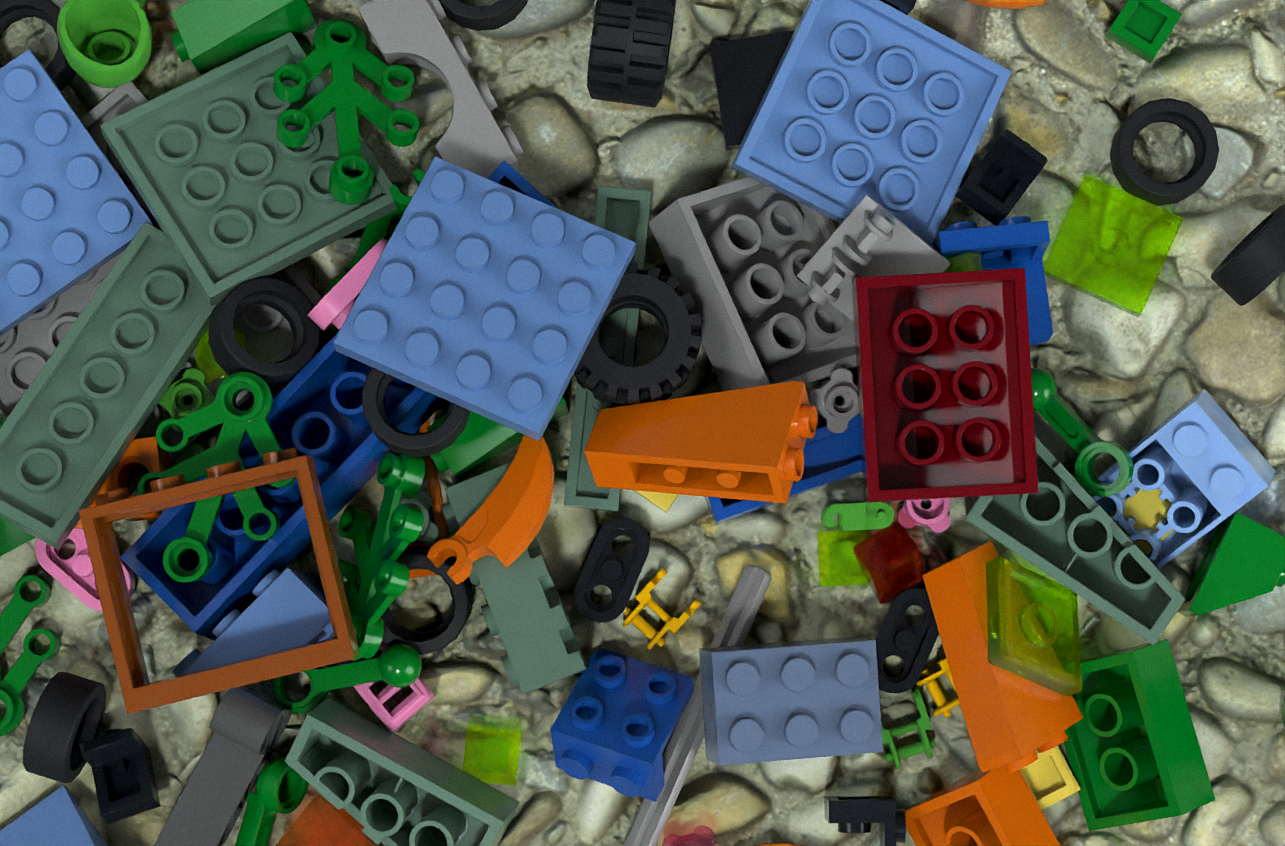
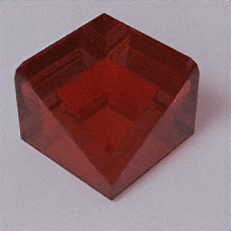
(890, 562)

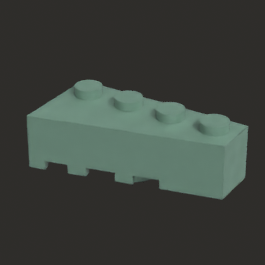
(1080, 547)
(520, 599)
(394, 785)

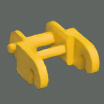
(642, 625)
(935, 691)

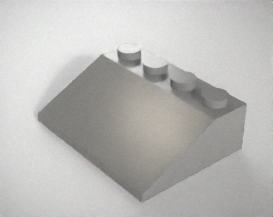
(740, 262)

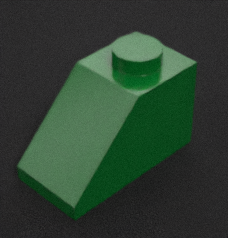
(1237, 566)

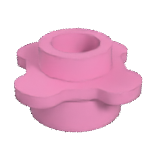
(934, 517)

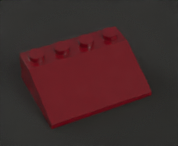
(944, 385)

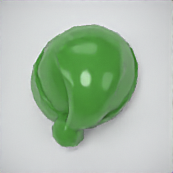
(94, 28)

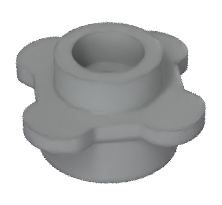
(824, 397)

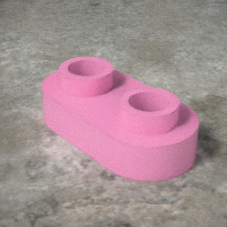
(340, 299)
(77, 572)

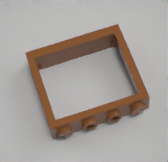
(173, 492)

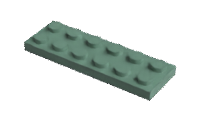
(99, 387)

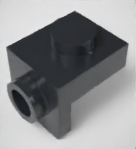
(1001, 177)
(121, 774)

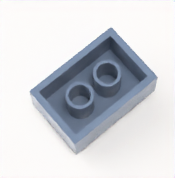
(790, 700)

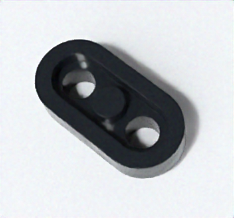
(610, 570)
(904, 641)

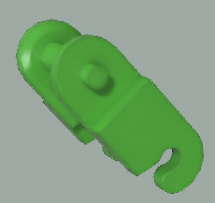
(858, 515)
(921, 723)

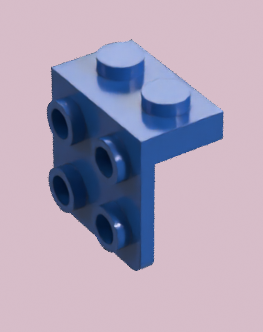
(1008, 246)
(620, 723)

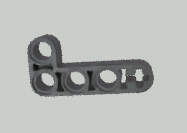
(242, 742)

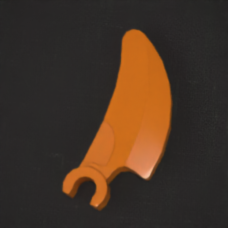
(507, 517)

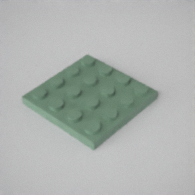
(224, 181)

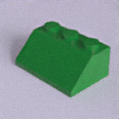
(1136, 740)

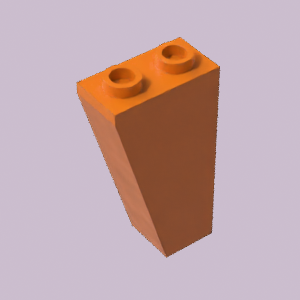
(707, 444)
(1001, 710)

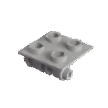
(866, 246)

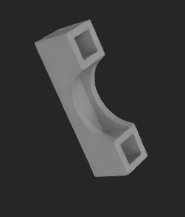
(413, 37)

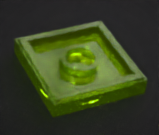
(1112, 245)
(1033, 627)

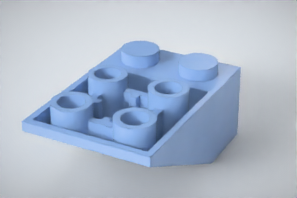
(1198, 466)

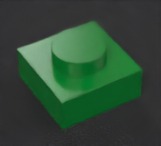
(1143, 27)

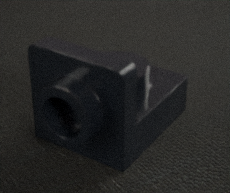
(857, 813)

